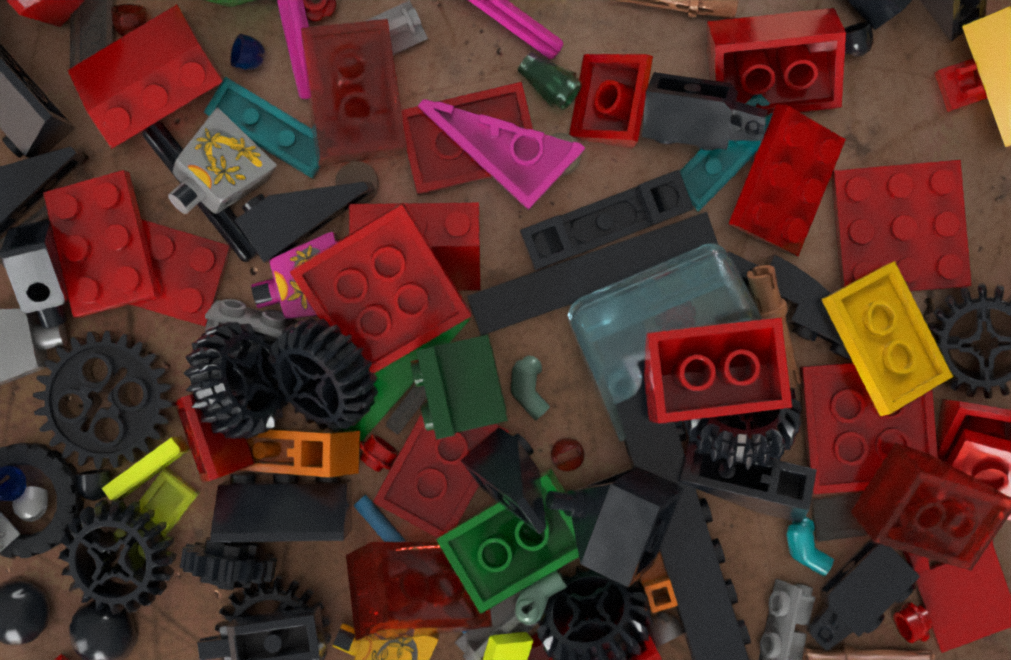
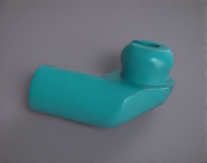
(802, 547)

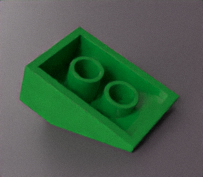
(502, 554)

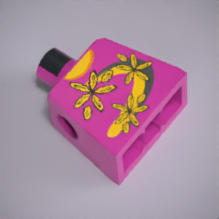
(283, 287)

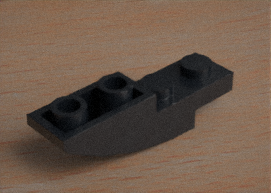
(804, 296)

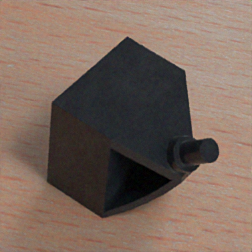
(620, 521)

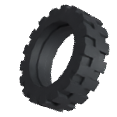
(68, 497)

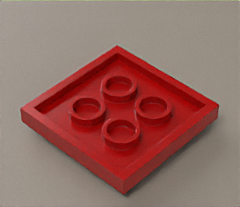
(904, 217)
(383, 288)
(848, 435)

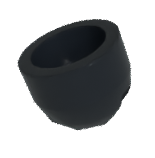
(859, 39)
(91, 483)

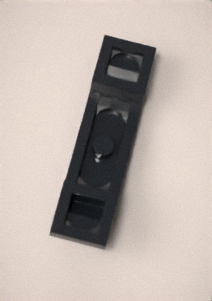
(606, 220)

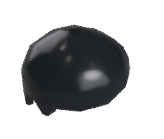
(22, 612)
(101, 633)

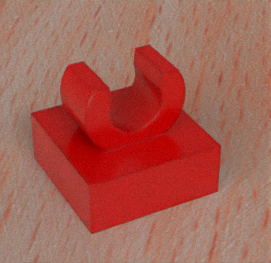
(960, 85)

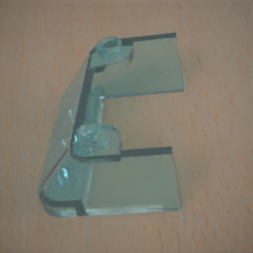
(676, 294)

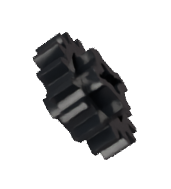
(228, 563)

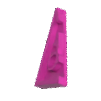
(515, 157)

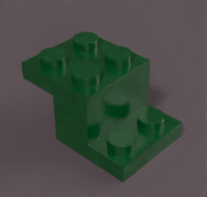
(459, 386)

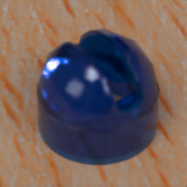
(246, 52)
(14, 486)

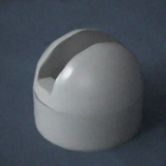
(31, 504)
(664, 628)

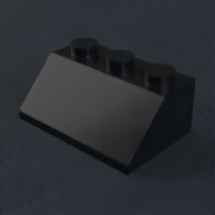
(27, 113)
(282, 509)

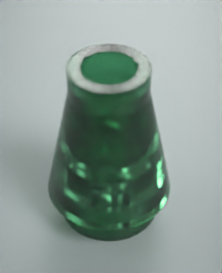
(553, 82)

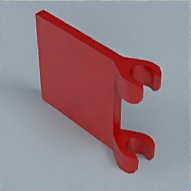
(962, 601)

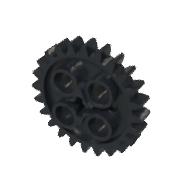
(74, 376)

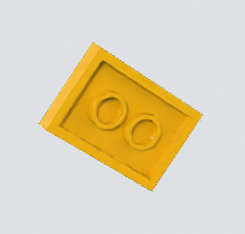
(887, 338)

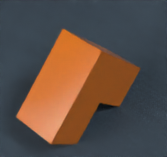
(658, 587)

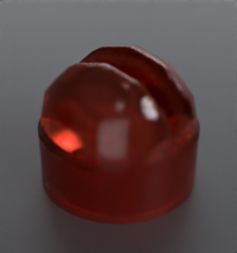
(128, 17)
(564, 445)

